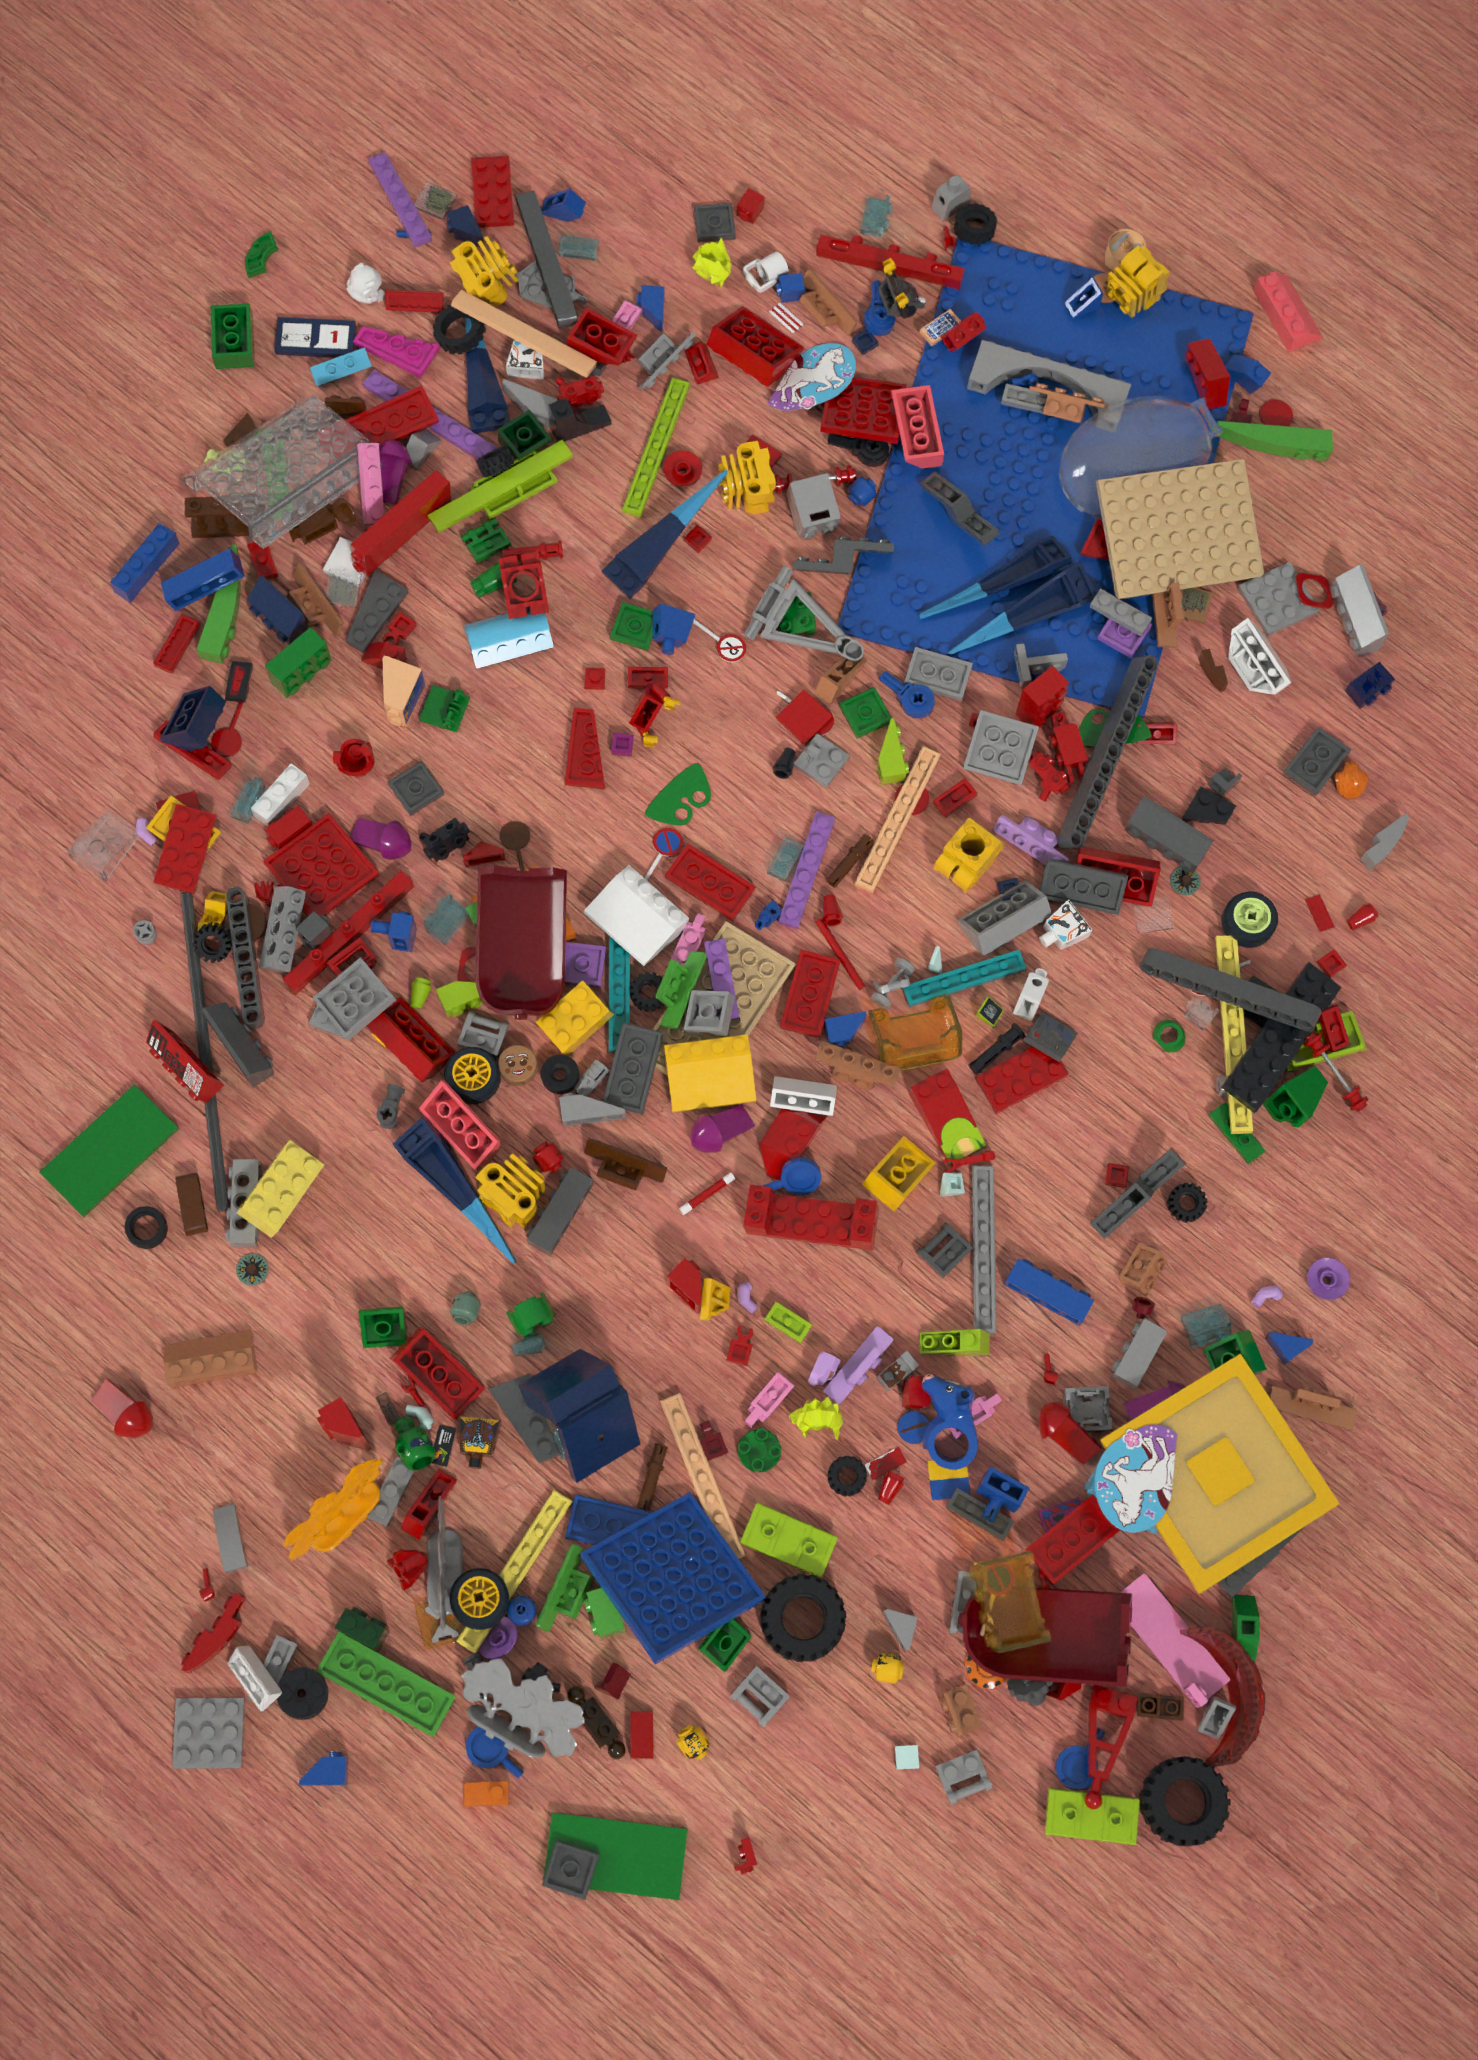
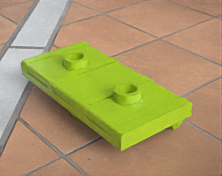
(520, 494)
(1304, 1055)
(789, 1540)
(1112, 1822)

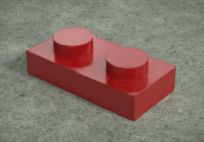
(262, 561)
(640, 676)
(955, 798)
(1333, 1028)

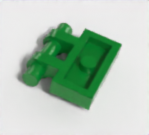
(487, 545)

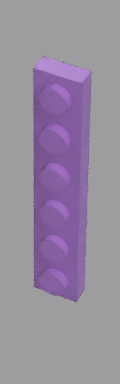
(400, 199)
(806, 870)

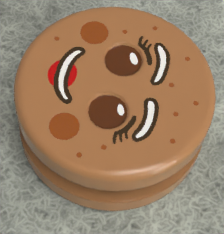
(517, 1065)

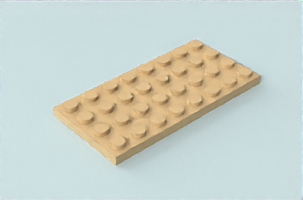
(756, 978)

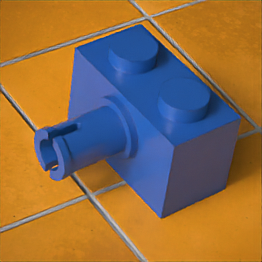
(400, 930)
(1000, 1491)

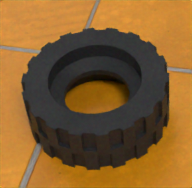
(977, 213)

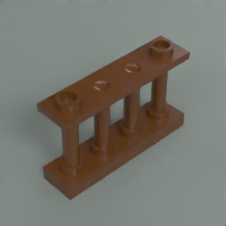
(212, 519)

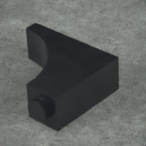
(571, 422)

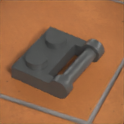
(949, 1255)

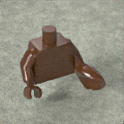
(324, 521)

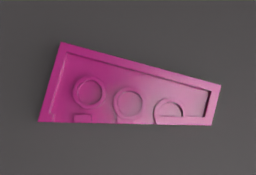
(404, 353)

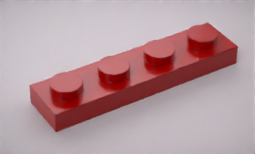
(203, 758)

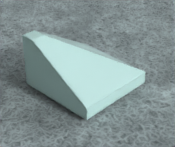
(935, 963)
(952, 1184)

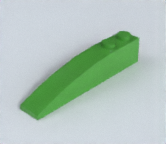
(1280, 440)
(221, 622)

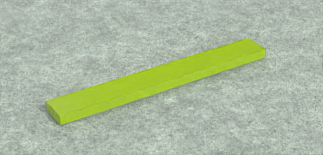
(656, 447)
(500, 486)

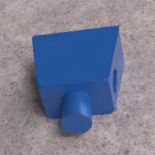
(671, 627)

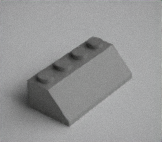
(1359, 611)
(1002, 920)

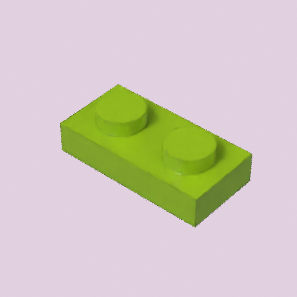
(788, 1322)

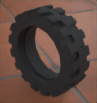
(461, 344)

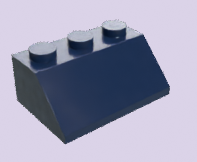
(276, 611)
(194, 719)

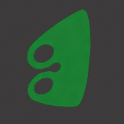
(1091, 732)
(669, 799)

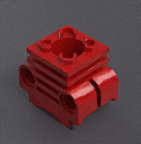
(516, 602)

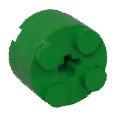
(531, 1314)

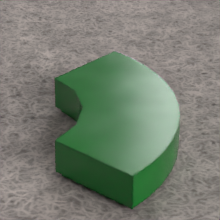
(259, 253)

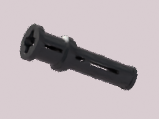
(1003, 1043)

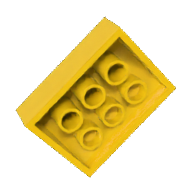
(710, 1073)

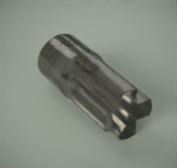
(387, 1408)

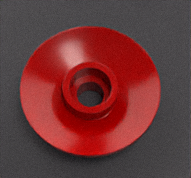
(682, 461)

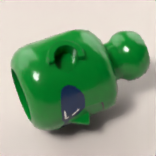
(413, 1444)

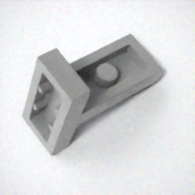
(1036, 665)

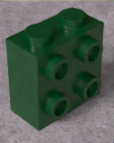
(357, 1626)

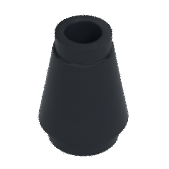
(784, 765)

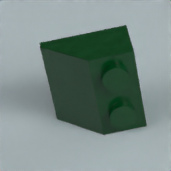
(523, 435)

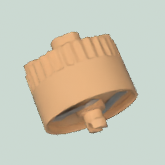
(1120, 245)

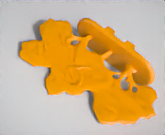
(338, 1513)

